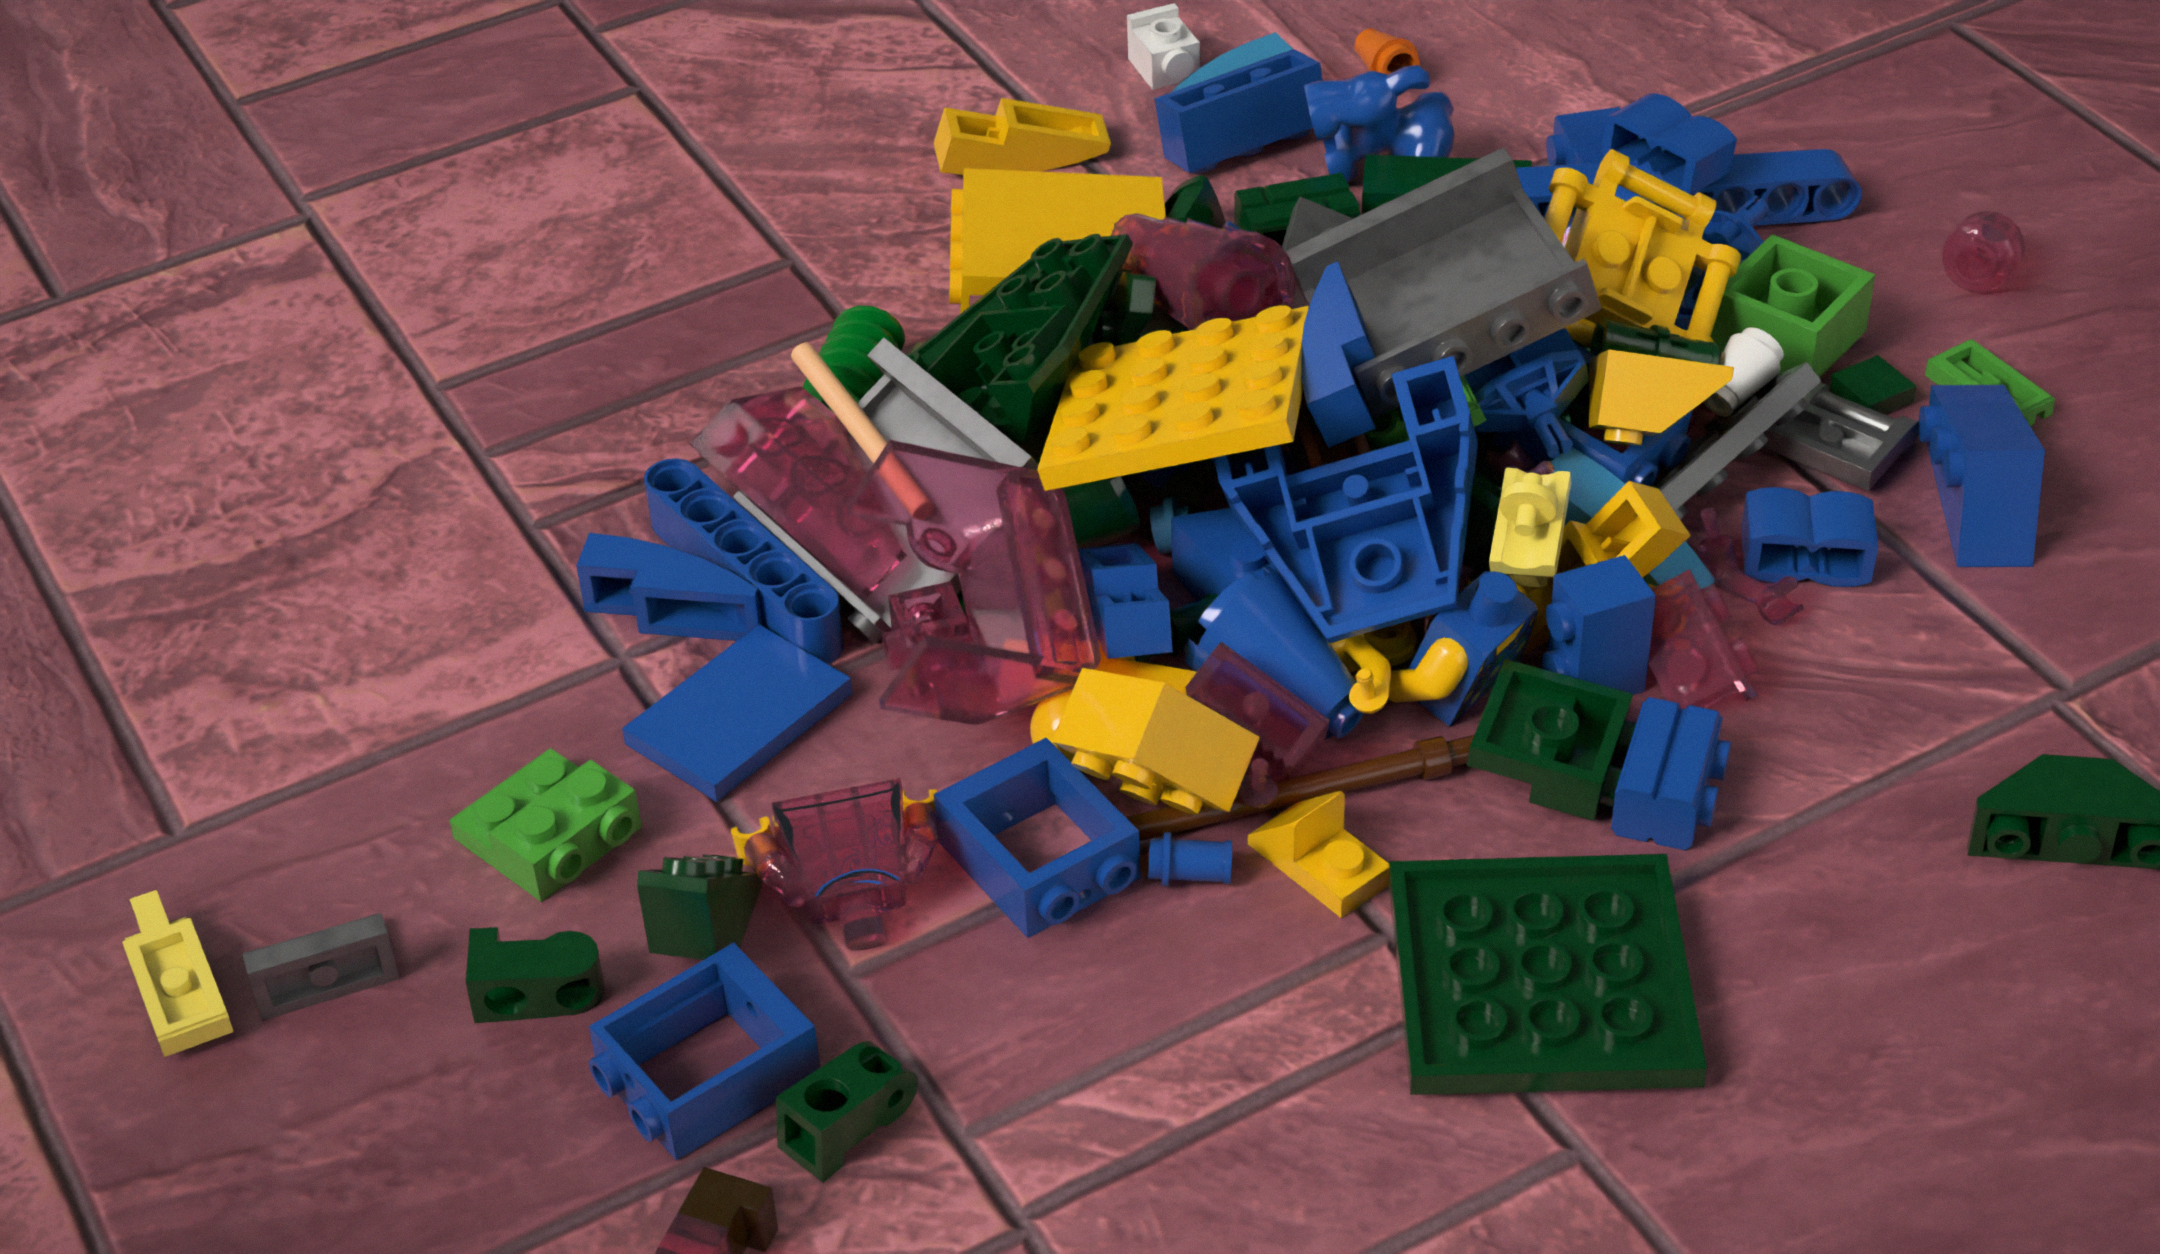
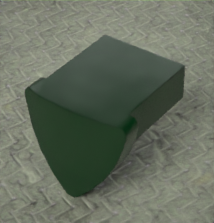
(1196, 201)

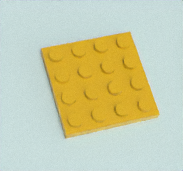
(1177, 398)

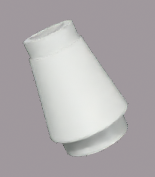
(1755, 363)

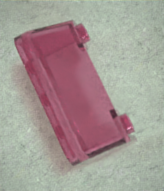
(1015, 576)

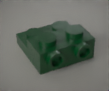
(1554, 736)

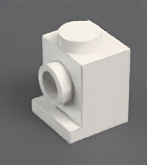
(1162, 46)

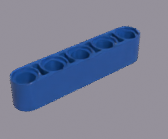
(706, 522)

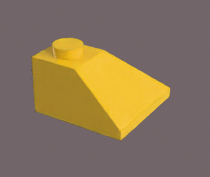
(1646, 393)

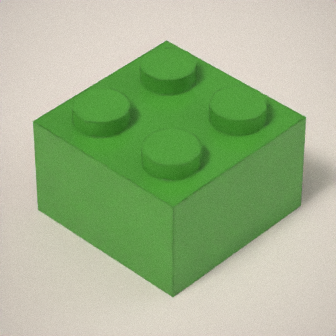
(1800, 299)

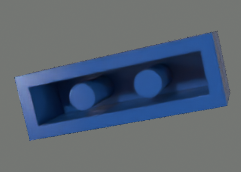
(1237, 111)

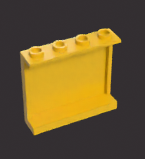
(1012, 212)

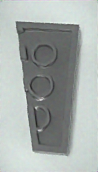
(1735, 436)

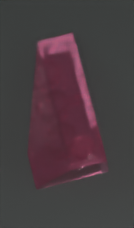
(801, 473)

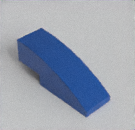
(1331, 347)
(665, 589)
(1126, 601)

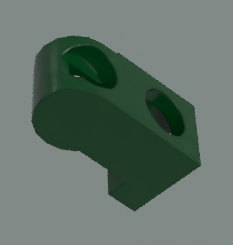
(531, 976)
(841, 1107)

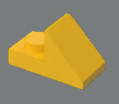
(1321, 855)

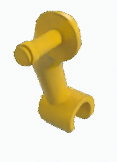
(1373, 678)

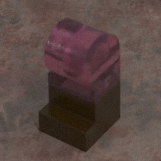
(722, 1217)

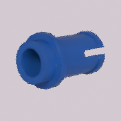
(1189, 860)

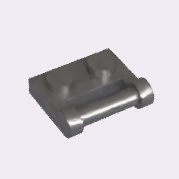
(1843, 438)

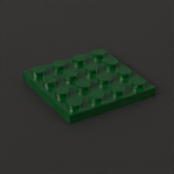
(1543, 975)

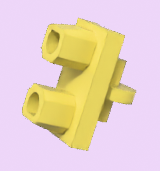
(1530, 526)

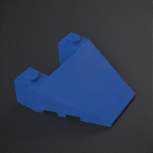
(1375, 531)

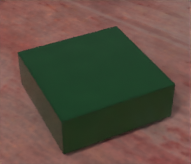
(1873, 385)

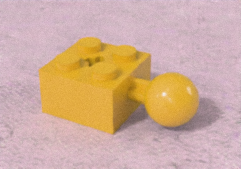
(1147, 739)

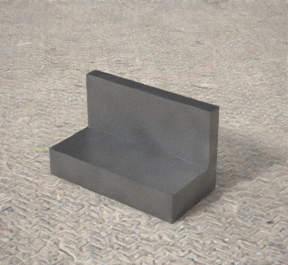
(321, 966)

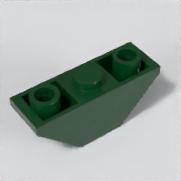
(2069, 814)
(697, 904)

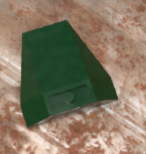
(1025, 334)

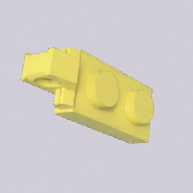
(174, 978)

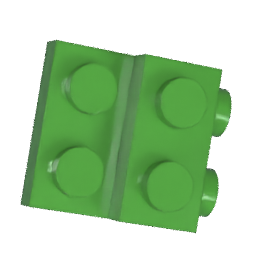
(549, 822)

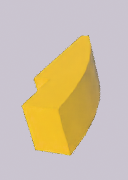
(1018, 138)
(1631, 524)

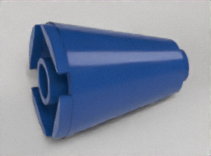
(1278, 637)

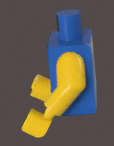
(1467, 647)

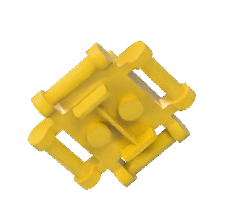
(1638, 249)

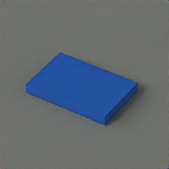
(737, 712)

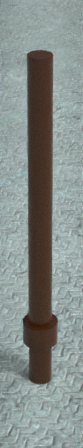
(1428, 759)

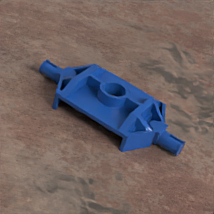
(1532, 389)

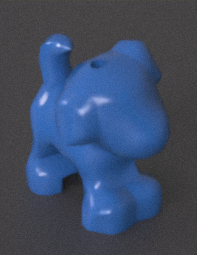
(1362, 118)

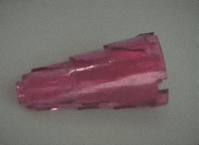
(1208, 269)

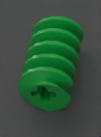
(848, 346)

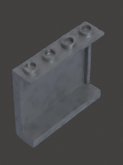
(1451, 274)
(918, 411)

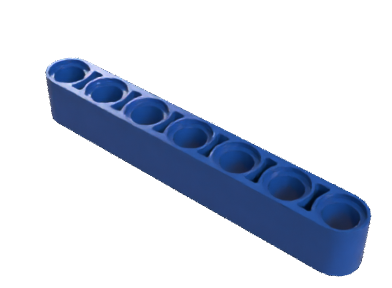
(1793, 183)

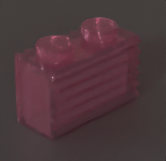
(1247, 696)

